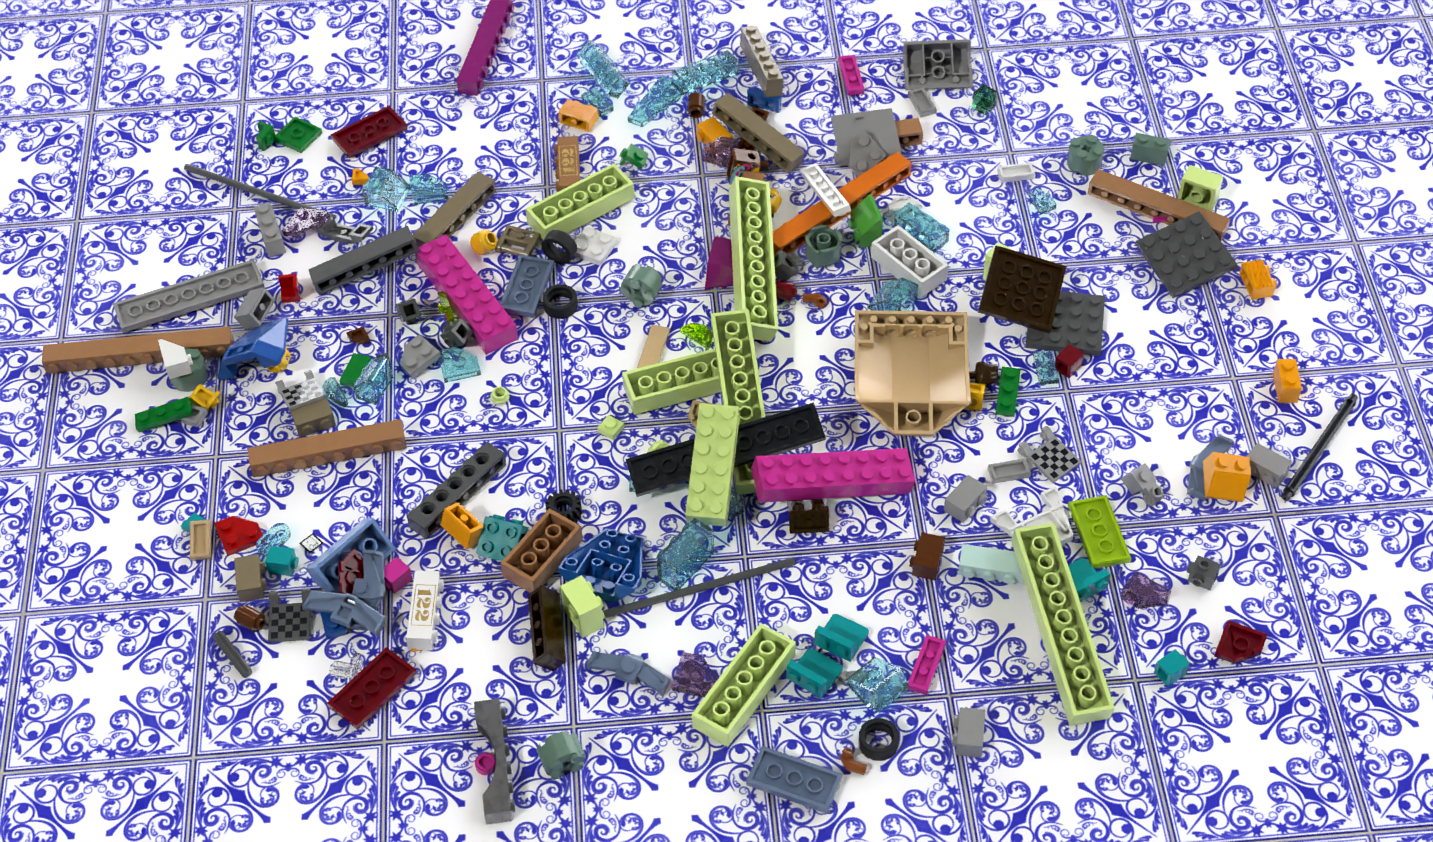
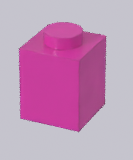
(396, 575)

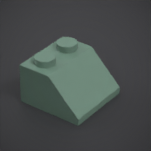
(1150, 149)

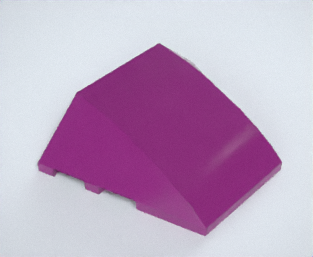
(719, 264)

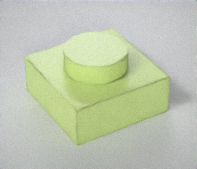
(610, 427)

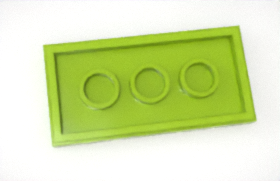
(1099, 532)

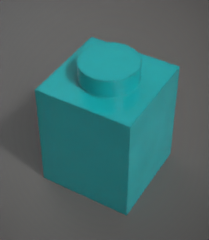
(281, 561)
(1171, 667)

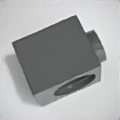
(784, 266)

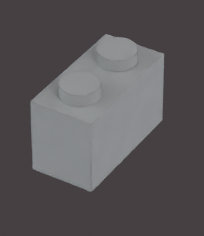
(254, 308)
(1268, 465)
(965, 498)
(969, 732)

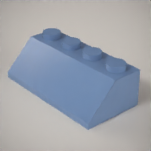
(364, 536)

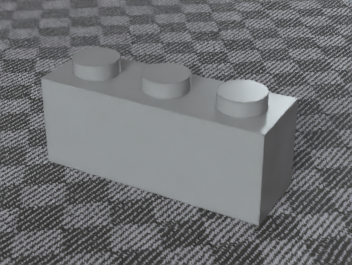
(269, 229)

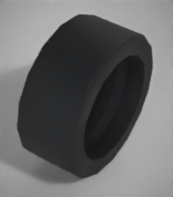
(562, 239)
(564, 311)
(878, 724)

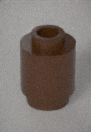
(696, 105)
(249, 618)

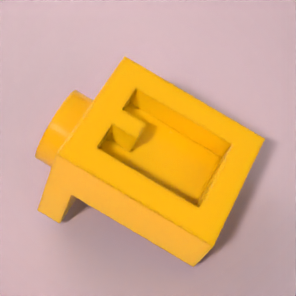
(977, 394)

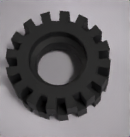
(565, 498)

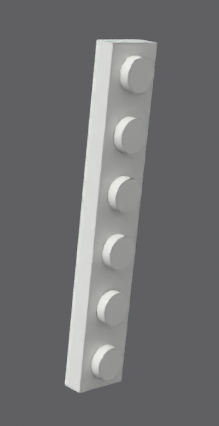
(825, 190)

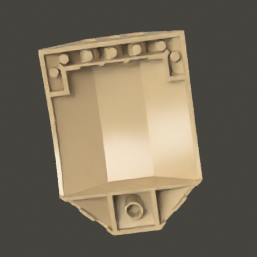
(912, 368)

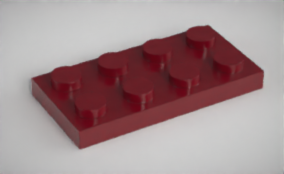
(368, 131)
(371, 688)

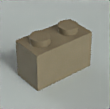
(313, 417)
(249, 578)

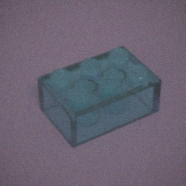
(685, 554)

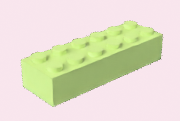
(581, 202)
(672, 381)
(713, 464)
(743, 685)

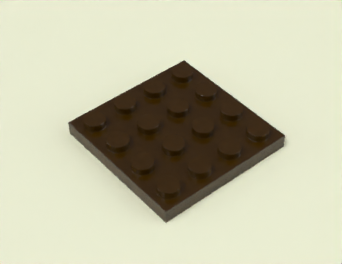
(1022, 289)

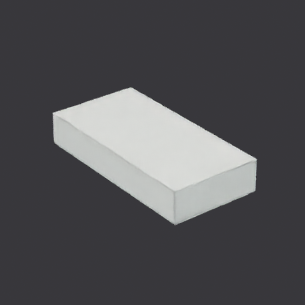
(1015, 172)

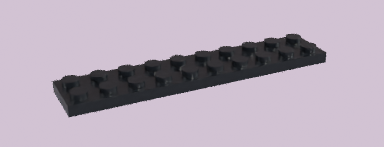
(755, 438)

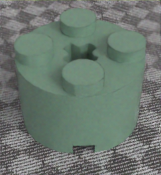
(1085, 155)
(823, 246)
(641, 285)
(198, 376)
(561, 754)

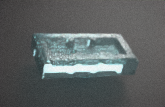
(596, 99)
(1045, 367)

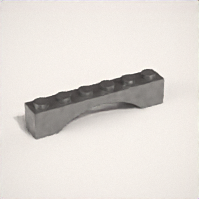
(496, 798)

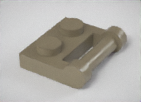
(517, 237)

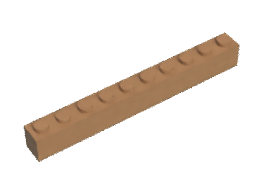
(131, 350)

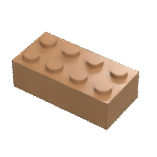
(541, 551)

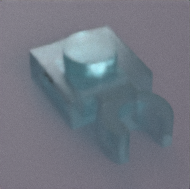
(1042, 202)

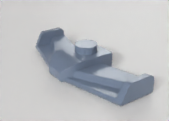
(1196, 477)
(372, 587)
(345, 610)
(629, 669)

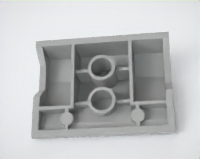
(937, 64)

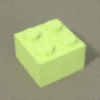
(1200, 187)
(582, 606)

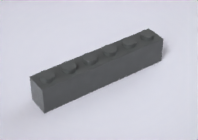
(363, 260)

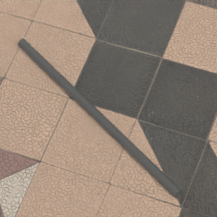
(294, 204)
(699, 587)

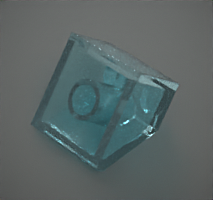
(385, 189)
(895, 296)
(374, 379)
(878, 683)

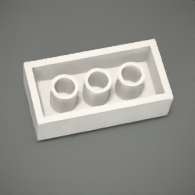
(909, 259)

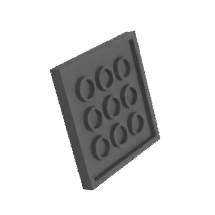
(1186, 254)
(1075, 322)

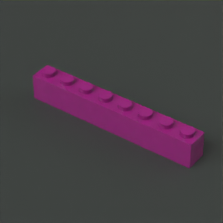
(484, 47)

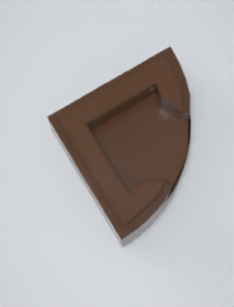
(358, 336)

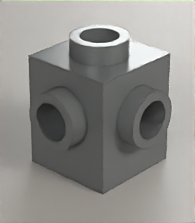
(456, 333)
(1203, 572)

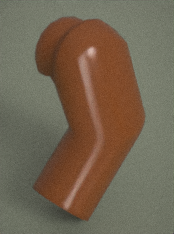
(816, 298)
(850, 764)

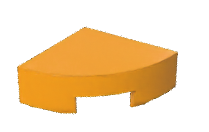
(359, 177)

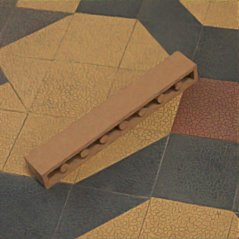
(1150, 202)
(326, 448)

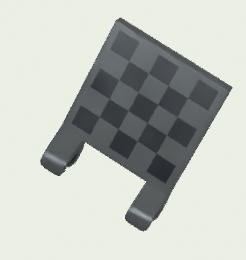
(289, 620)

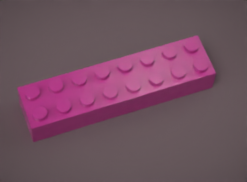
(466, 294)
(832, 475)

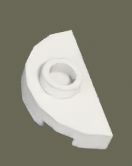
(900, 202)

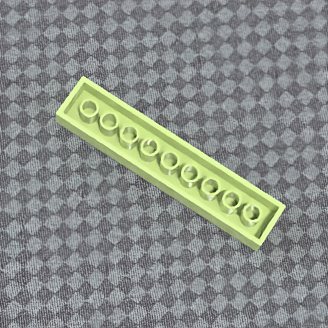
(753, 255)
(738, 377)
(1062, 624)

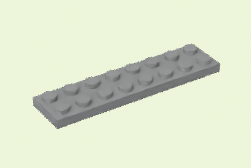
(188, 296)

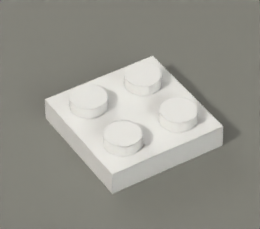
(594, 245)

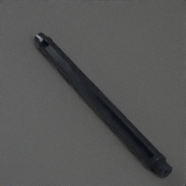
(1320, 445)

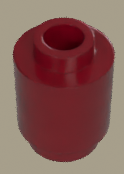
(785, 290)

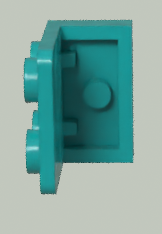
(499, 537)
(1087, 580)
(841, 637)
(814, 672)

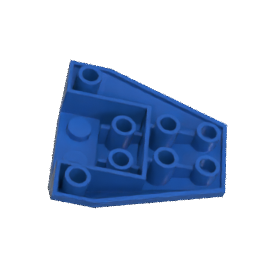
(263, 342)
(608, 562)

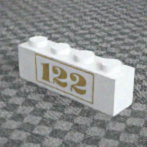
(423, 610)

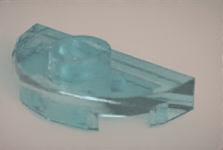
(334, 392)

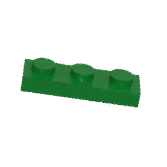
(1008, 391)
(163, 414)

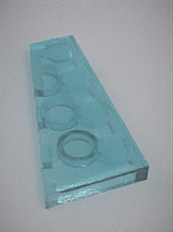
(655, 100)

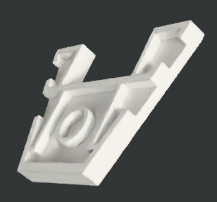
(1054, 514)

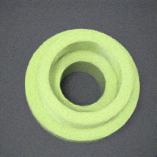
(499, 395)

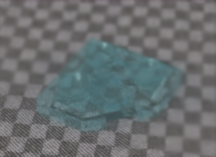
(427, 189)
(458, 364)

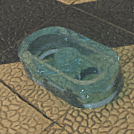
(272, 538)

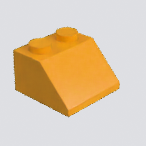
(1226, 476)

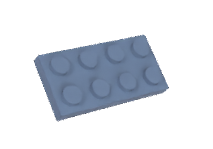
(527, 286)
(794, 779)

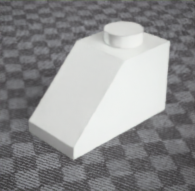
(175, 359)

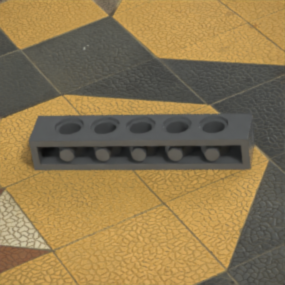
(456, 489)

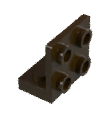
(808, 516)

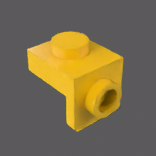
(204, 397)

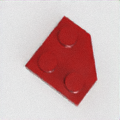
(237, 534)

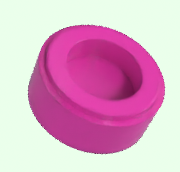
(485, 763)

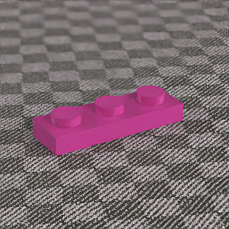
(851, 75)
(926, 664)

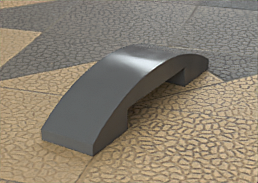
(344, 233)

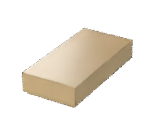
(200, 540)

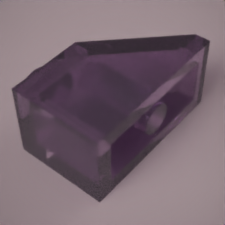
(1144, 592)

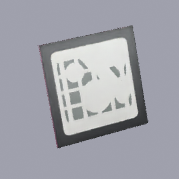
(311, 543)

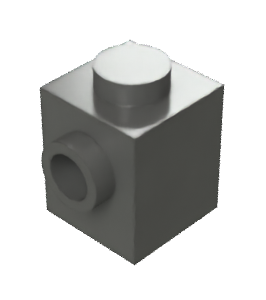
(408, 310)

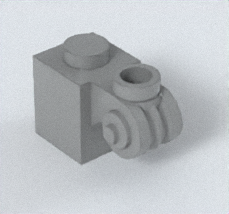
(1143, 480)

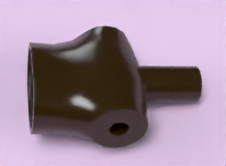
(984, 373)

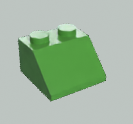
(866, 222)

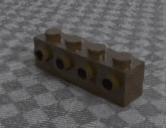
(546, 628)

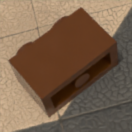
(928, 556)

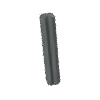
(232, 654)

